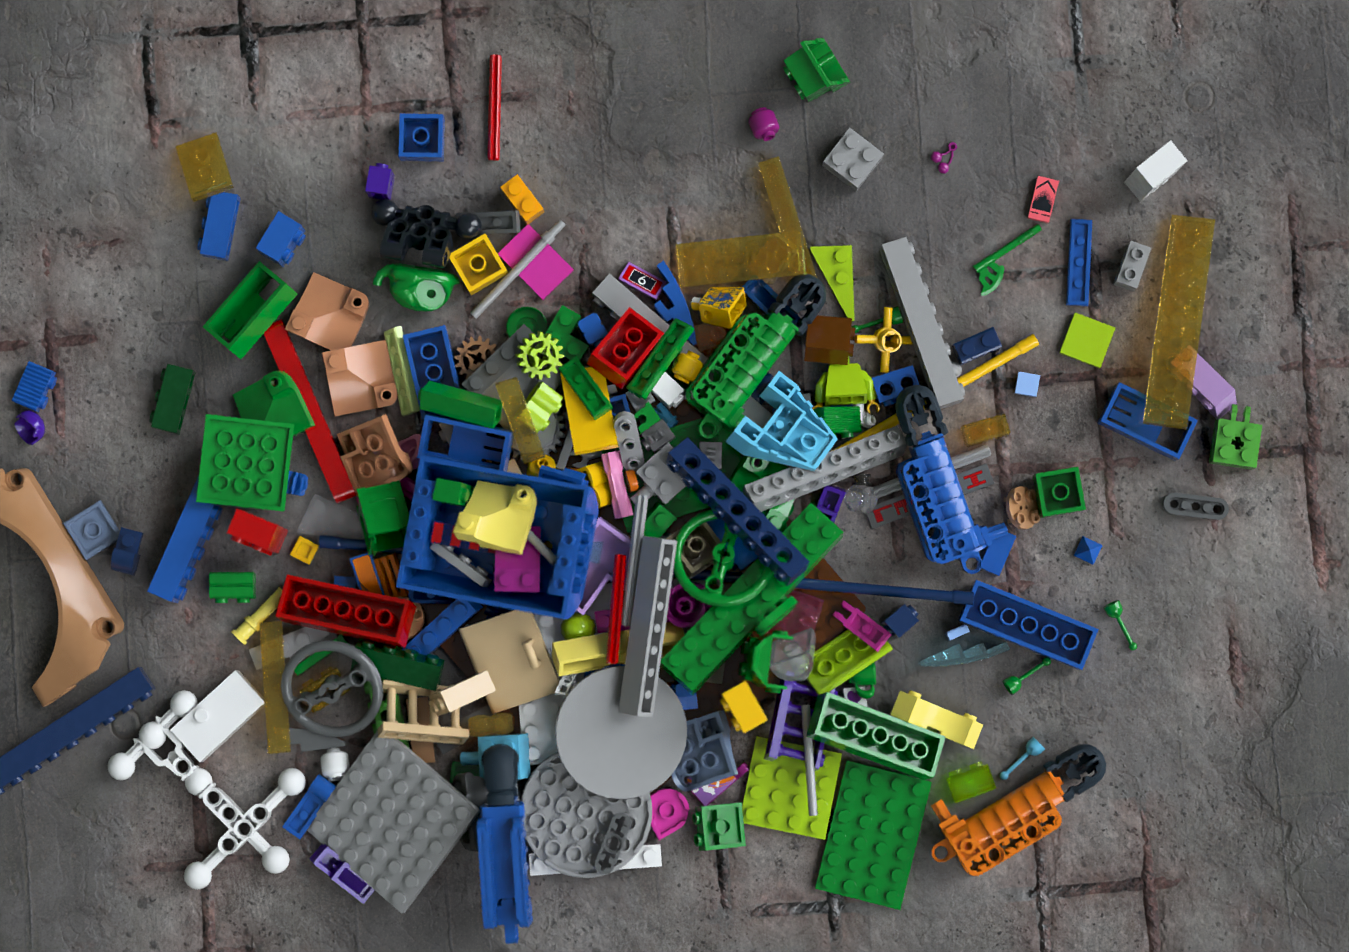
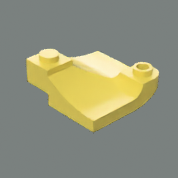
(497, 517)

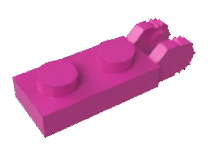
(863, 627)

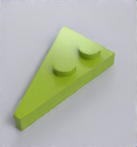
(837, 268)

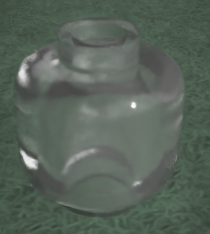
(860, 499)

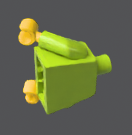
(845, 387)

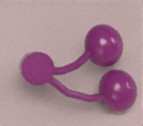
(937, 157)

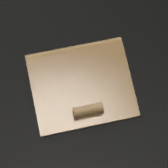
(513, 657)

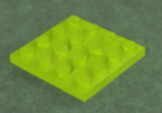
(778, 792)

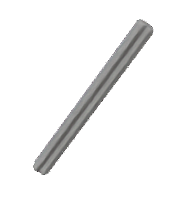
(958, 461)
(634, 557)

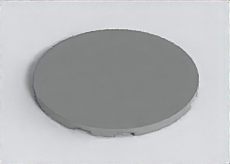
(614, 750)
(569, 822)

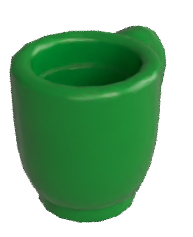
(865, 678)

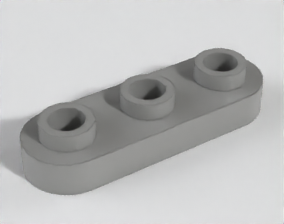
(628, 434)

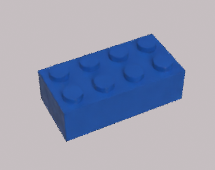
(431, 359)

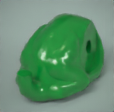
(417, 286)

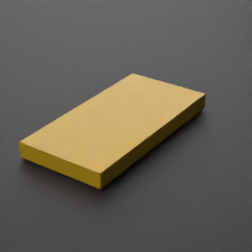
(586, 433)

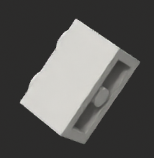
(668, 391)

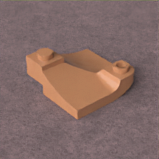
(328, 314)
(359, 377)
(373, 454)

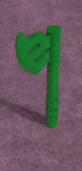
(981, 267)

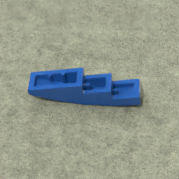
(675, 296)

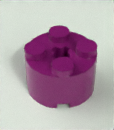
(678, 610)

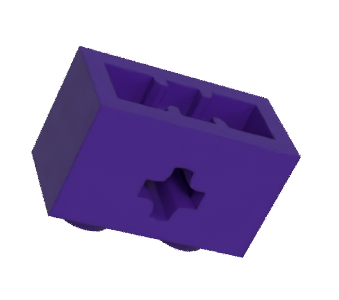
(380, 182)

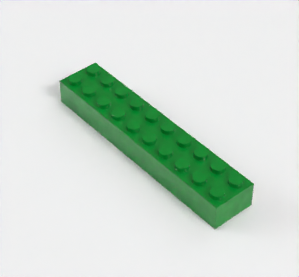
(727, 627)

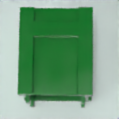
(382, 516)

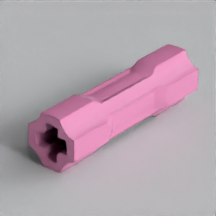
(614, 470)

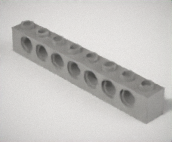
(834, 467)

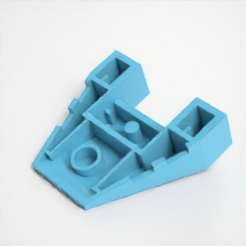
(792, 433)

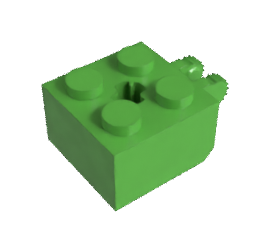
(1245, 433)

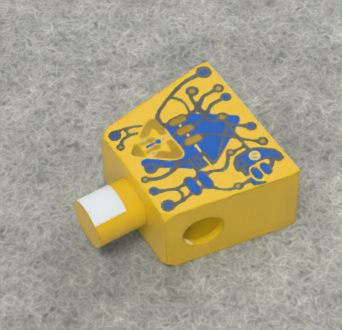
(721, 305)

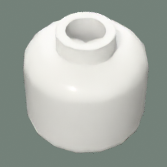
(334, 764)

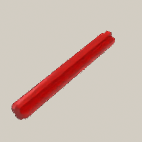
(494, 107)
(616, 609)

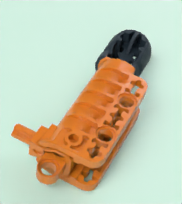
(1016, 812)

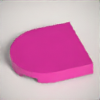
(669, 811)

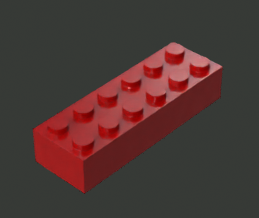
(346, 611)

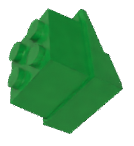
(815, 70)

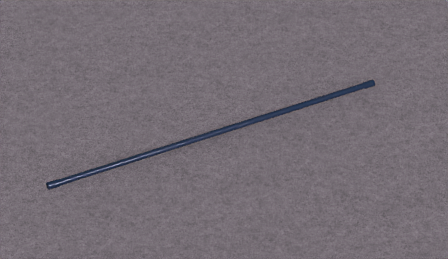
(955, 596)

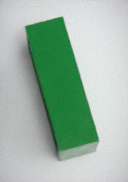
(246, 314)

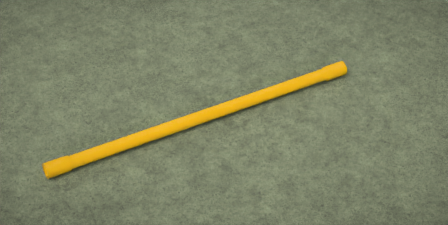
(1020, 348)

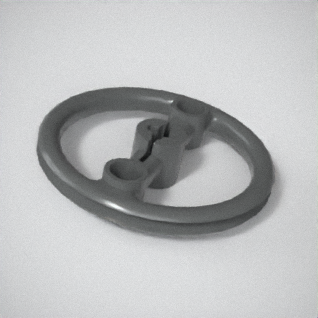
(299, 710)

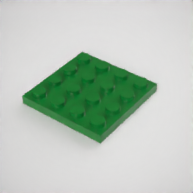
(245, 462)

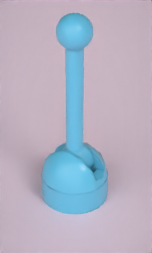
(1033, 748)

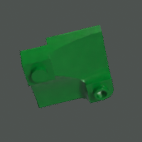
(275, 402)
(748, 473)

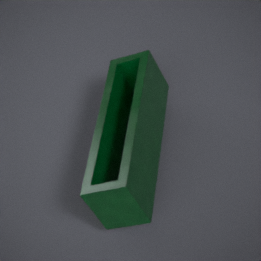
(403, 665)

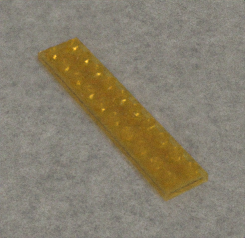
(1179, 322)

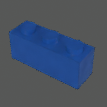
(219, 226)

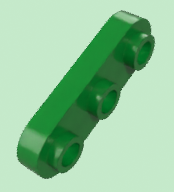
(775, 615)

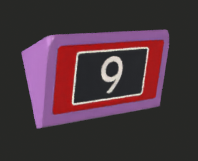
(642, 281)

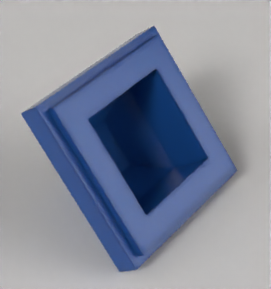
(1087, 550)

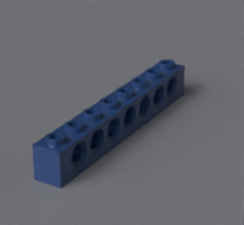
(749, 515)

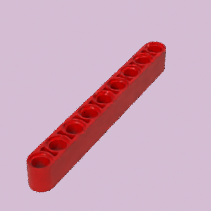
(320, 434)

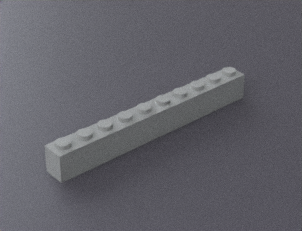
(618, 299)

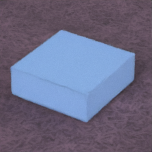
(1027, 384)
(954, 633)

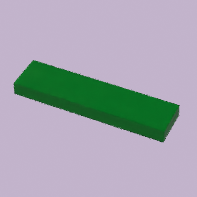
(660, 358)

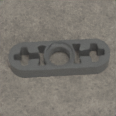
(625, 830)

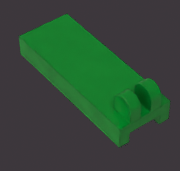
(316, 658)

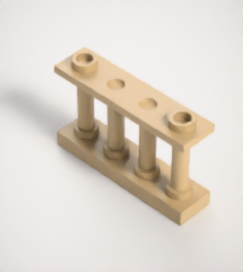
(412, 729)

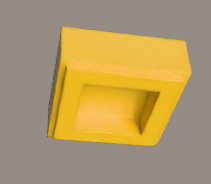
(304, 550)

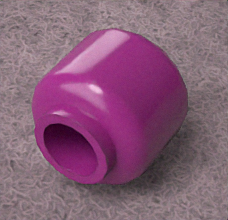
(763, 124)

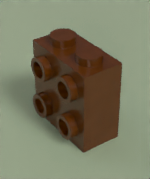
(829, 340)

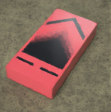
(1043, 199)

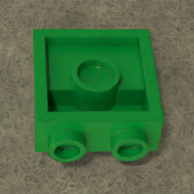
(719, 826)

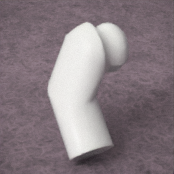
(866, 419)

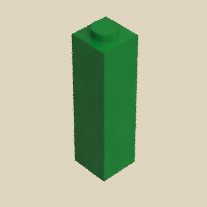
(460, 404)

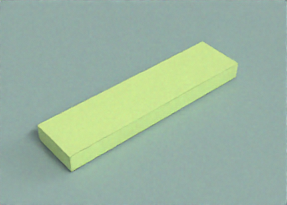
(401, 371)

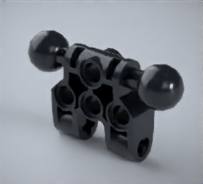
(423, 230)

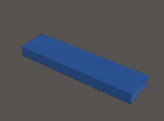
(1079, 262)

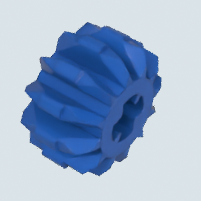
(297, 483)

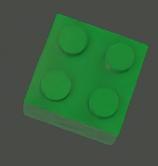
(1059, 492)

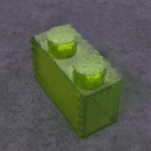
(970, 782)

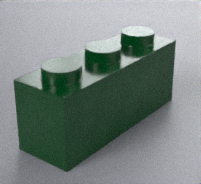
(172, 399)

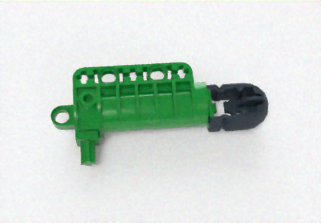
(752, 357)

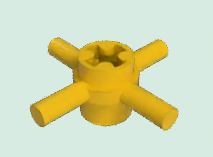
(879, 342)

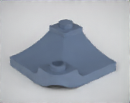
(707, 753)

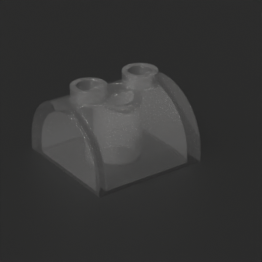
(794, 658)

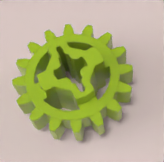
(543, 348)

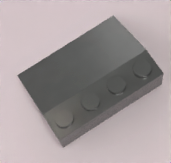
(503, 366)

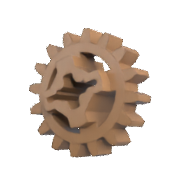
(465, 353)

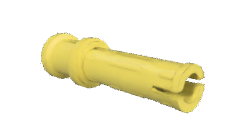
(252, 622)

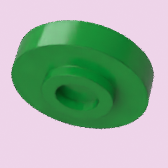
(530, 317)

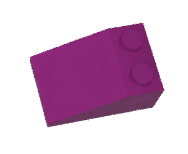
(518, 572)

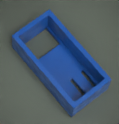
(1134, 427)
(468, 443)

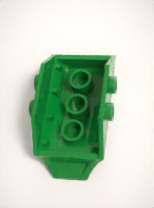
(757, 660)

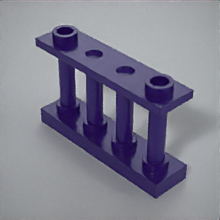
(779, 727)

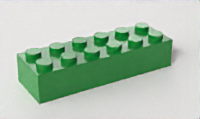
(875, 736)

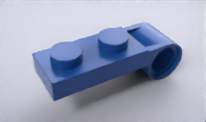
(308, 806)

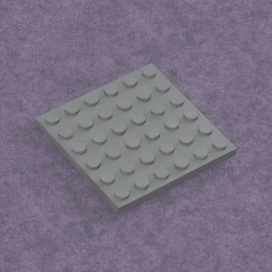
(393, 820)

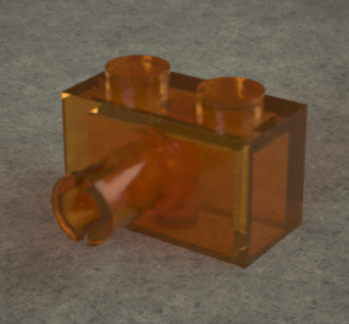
(709, 336)

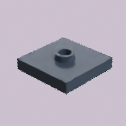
(93, 530)

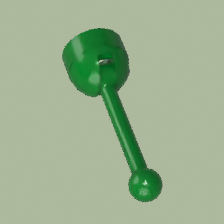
(896, 319)
(1115, 610)
(1013, 683)

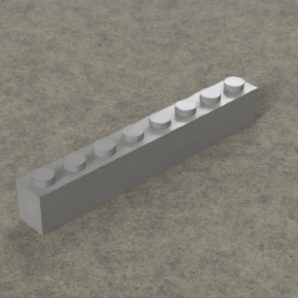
(921, 322)
(647, 626)

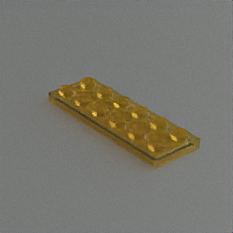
(741, 259)

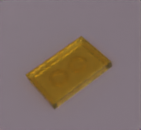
(204, 167)

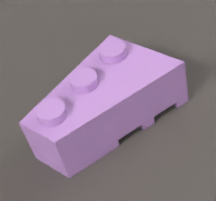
(1212, 389)

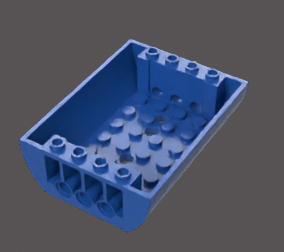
(562, 511)

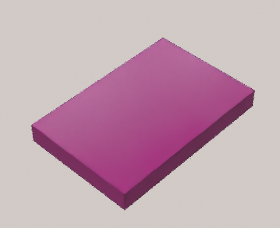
(544, 271)

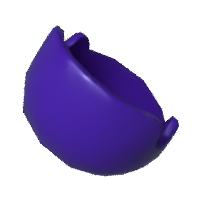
(30, 427)

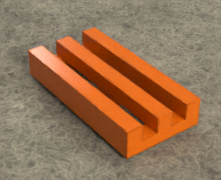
(383, 577)

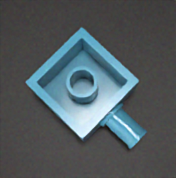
(519, 742)

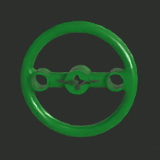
(707, 595)

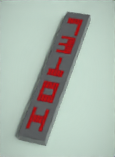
(897, 507)

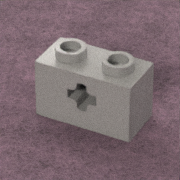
(1132, 266)

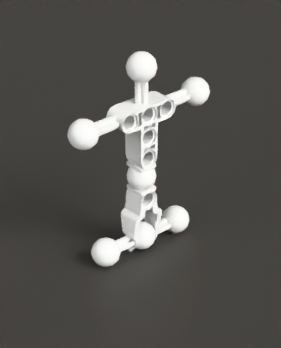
(200, 783)

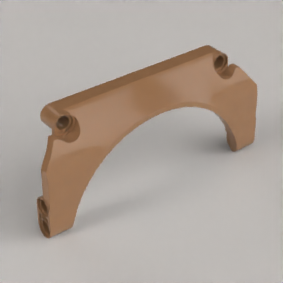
(81, 599)

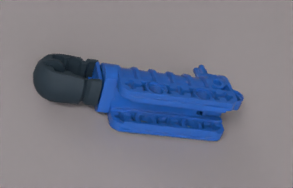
(938, 486)
(503, 846)

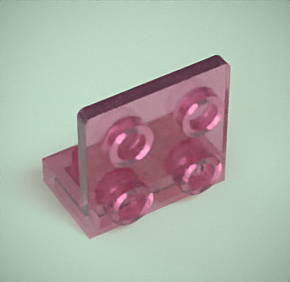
(803, 616)

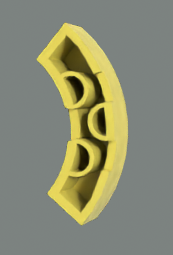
(934, 718)

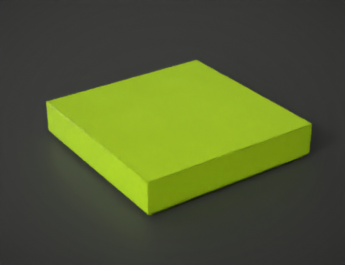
(1087, 340)

